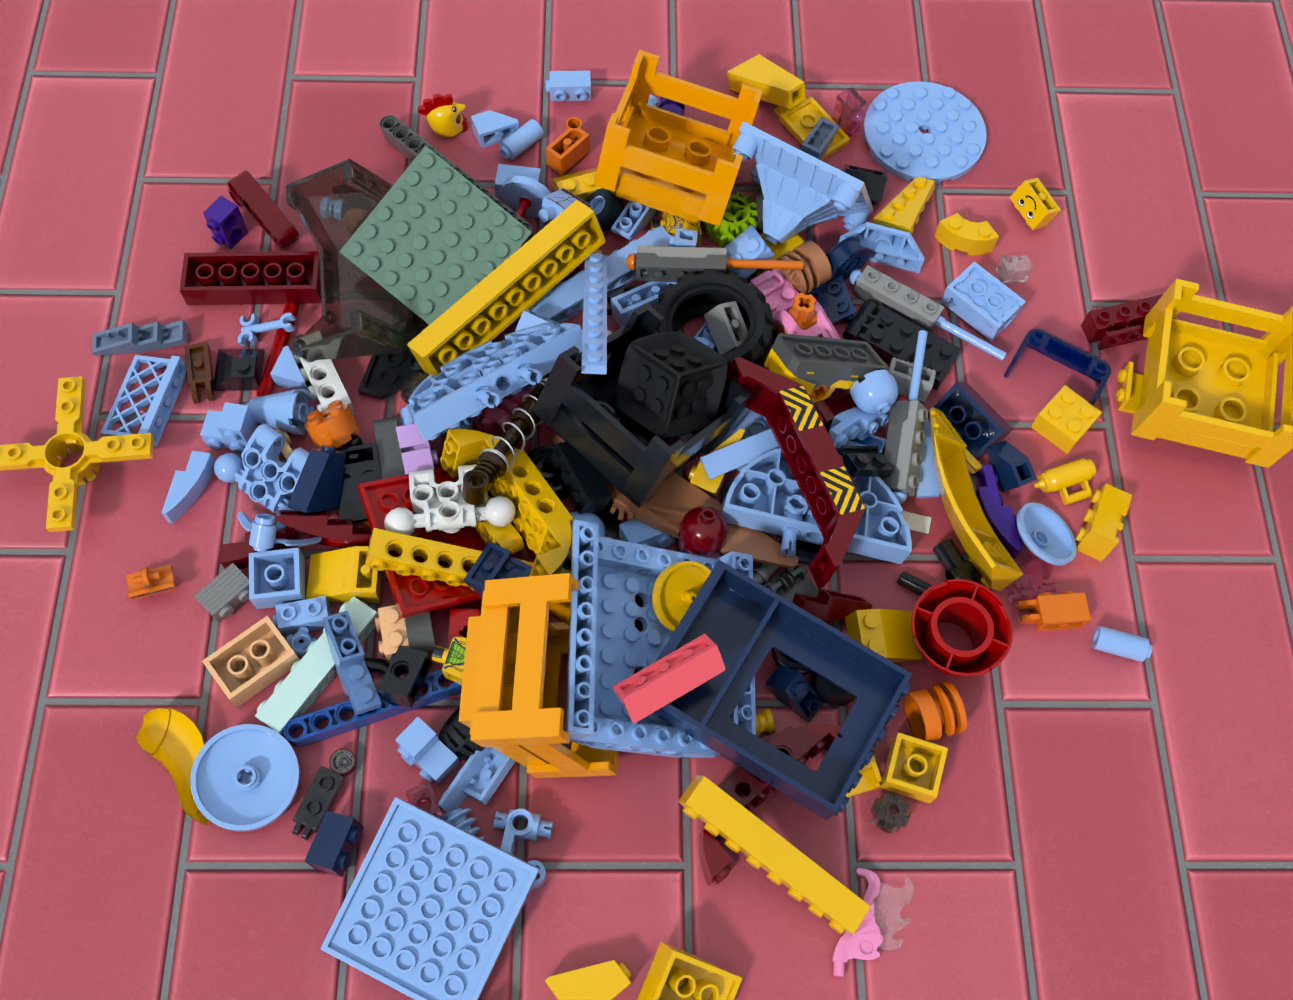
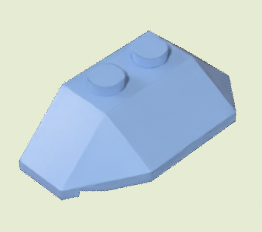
(888, 246)

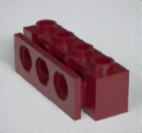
(1118, 323)

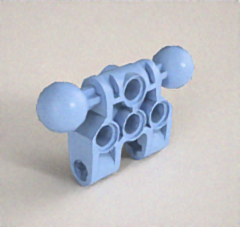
(256, 477)

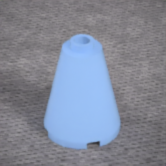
(283, 410)

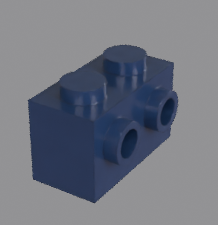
(334, 843)

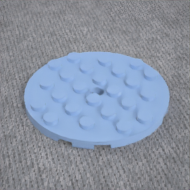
(944, 153)

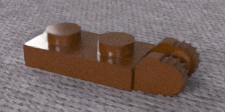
(199, 370)

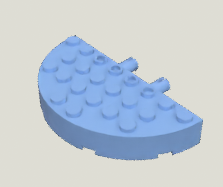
(488, 375)
(771, 501)

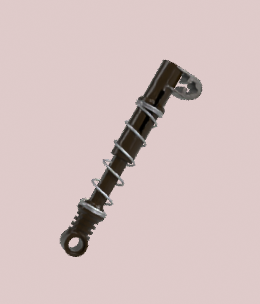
(494, 462)

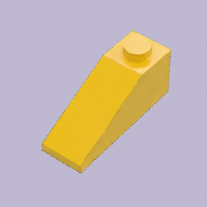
(699, 477)

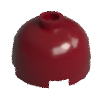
(703, 530)

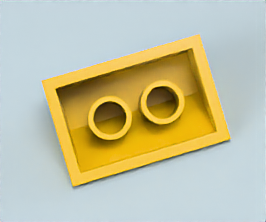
(578, 183)

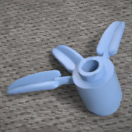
(264, 531)

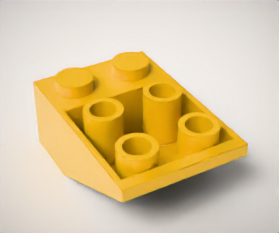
(343, 575)

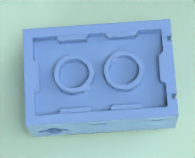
(982, 301)

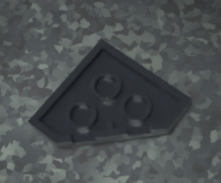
(387, 373)

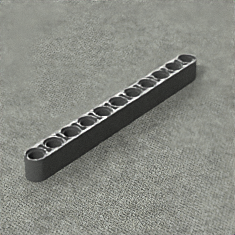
(411, 144)
(419, 626)

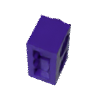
(225, 222)

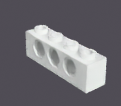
(327, 386)

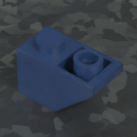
(1010, 466)
(795, 692)

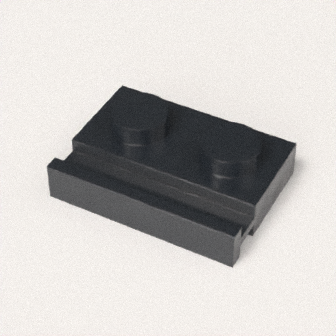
(865, 461)

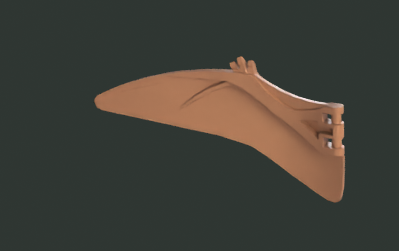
(675, 499)

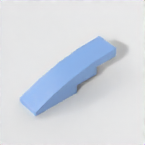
(738, 454)

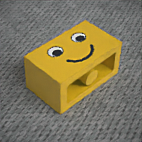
(1035, 203)

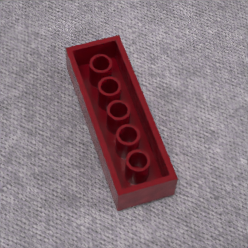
(251, 278)

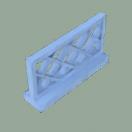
(161, 401)

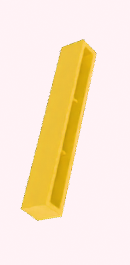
(774, 854)

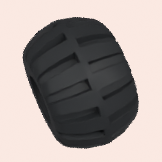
(457, 737)

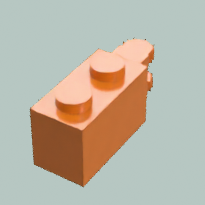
(1056, 611)

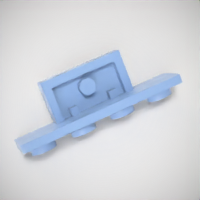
(477, 778)

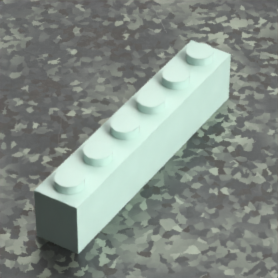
(311, 673)

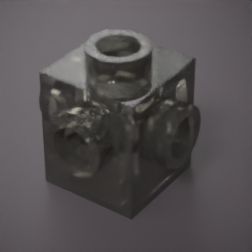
(884, 819)

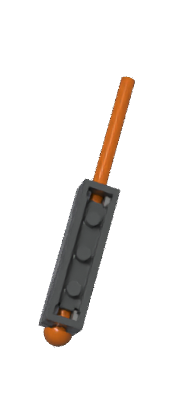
(671, 262)

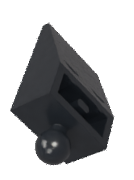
(360, 467)

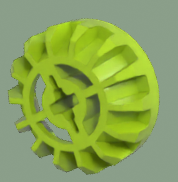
(735, 218)

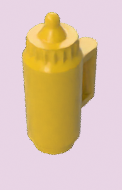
(1066, 476)

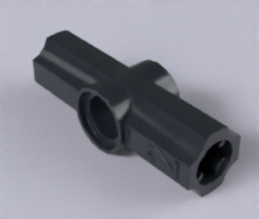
(954, 563)

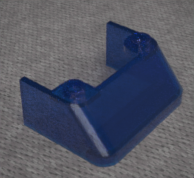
(1068, 355)

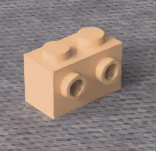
(392, 630)

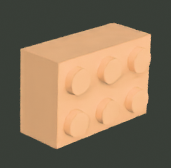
(251, 661)

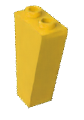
(777, 84)

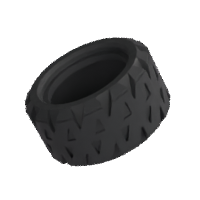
(700, 293)

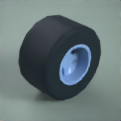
(606, 208)

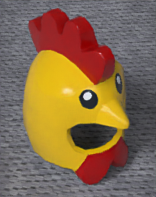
(442, 115)

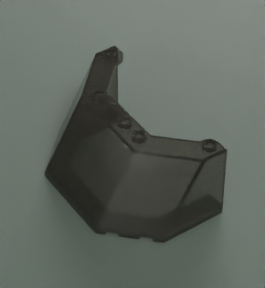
(356, 310)

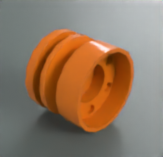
(935, 712)

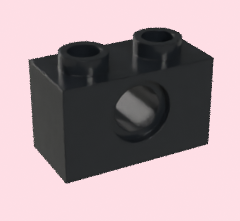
(406, 689)

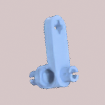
(535, 827)

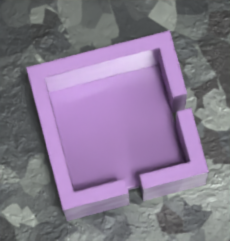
(417, 452)

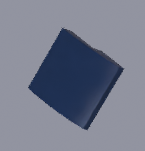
(494, 564)

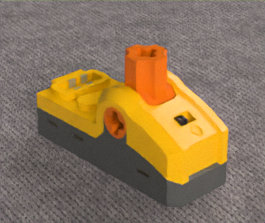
(822, 362)

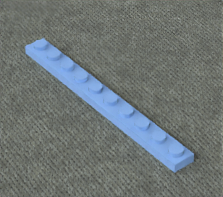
(595, 316)

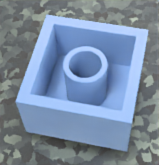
(276, 577)

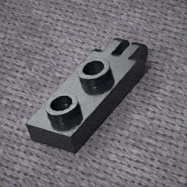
(317, 801)

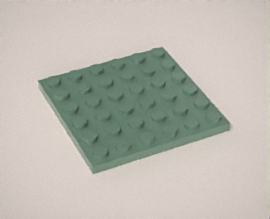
(433, 237)

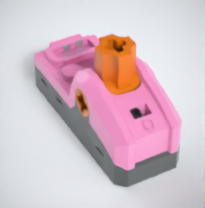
(792, 310)

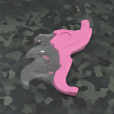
(878, 924)

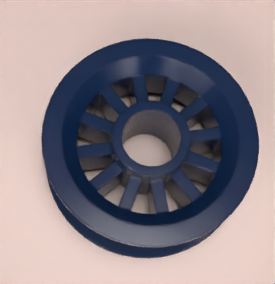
(847, 257)

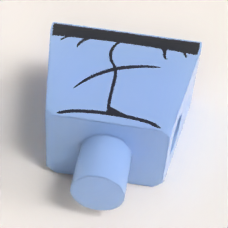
(556, 203)

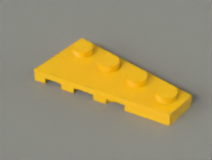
(906, 207)

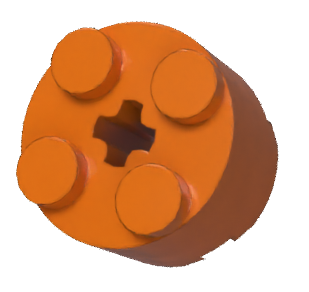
(332, 425)

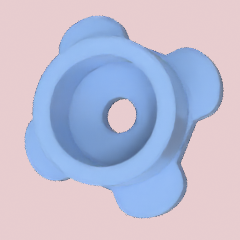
(293, 640)

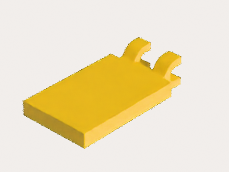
(804, 117)

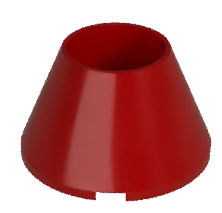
(975, 611)

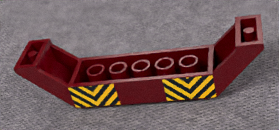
(810, 457)

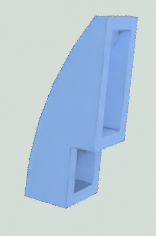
(188, 485)

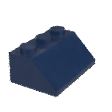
(973, 418)

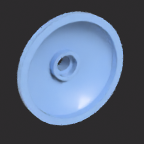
(1046, 534)

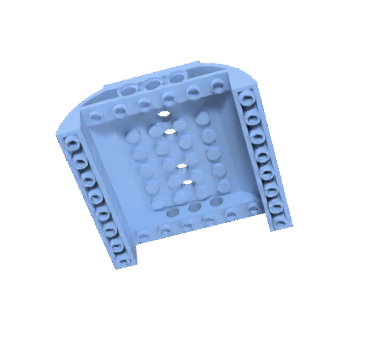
(609, 647)

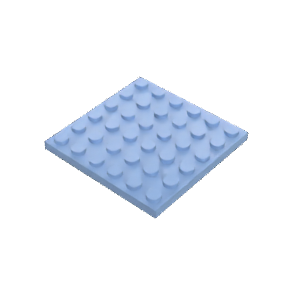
(429, 907)

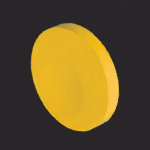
(676, 590)

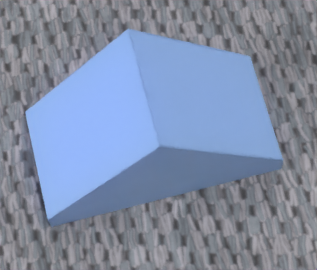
(286, 372)

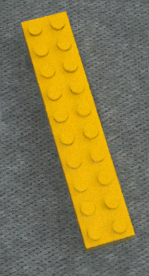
(510, 288)

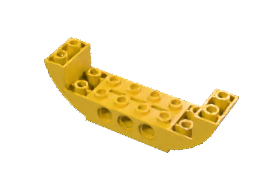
(539, 511)

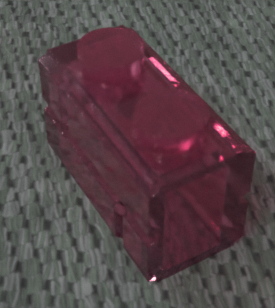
(849, 111)

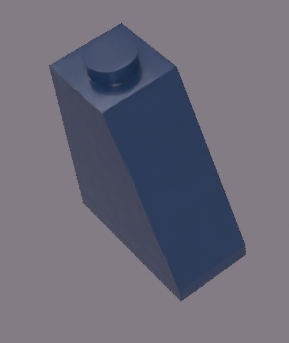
(320, 481)

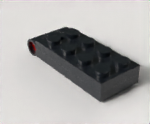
(897, 337)

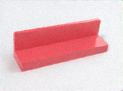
(670, 677)

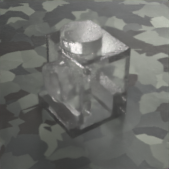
(1014, 269)

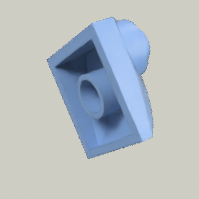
(748, 246)

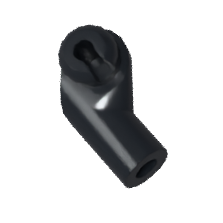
(377, 665)

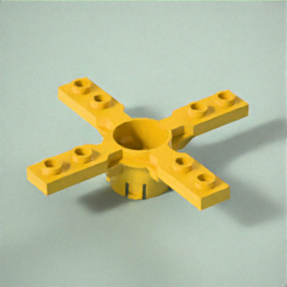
(65, 483)

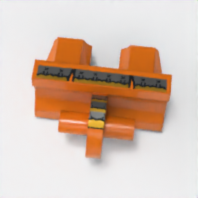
(150, 581)

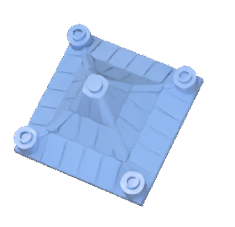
(799, 187)

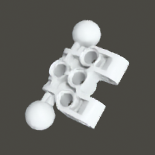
(444, 507)

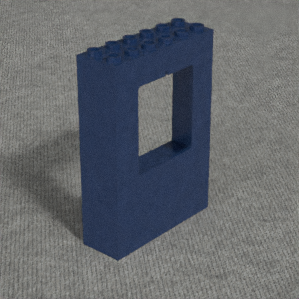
(745, 625)

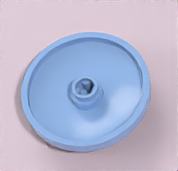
(245, 777)

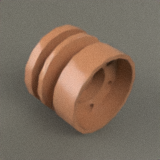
(815, 267)

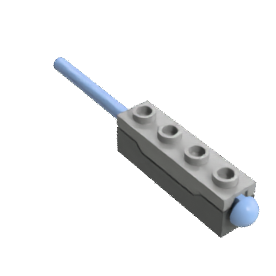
(913, 306)
(907, 433)

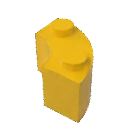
(966, 236)

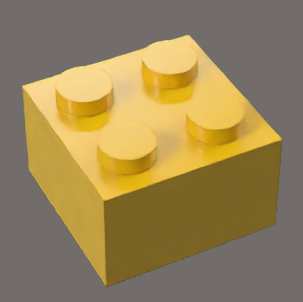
(1066, 419)
(914, 768)

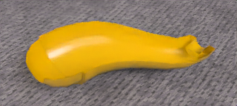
(175, 743)

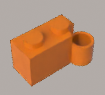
(568, 147)

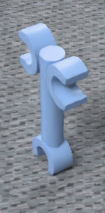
(253, 326)

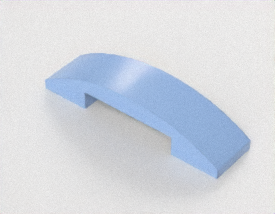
(927, 480)

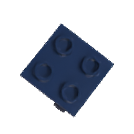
(835, 300)

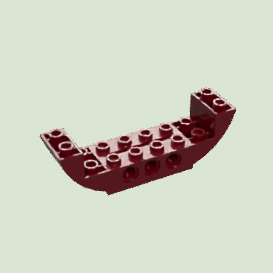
(794, 742)

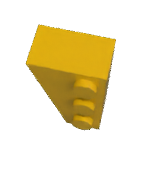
(1103, 522)

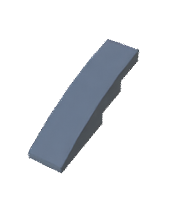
(820, 138)
(135, 339)

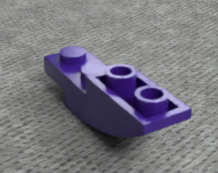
(1000, 518)

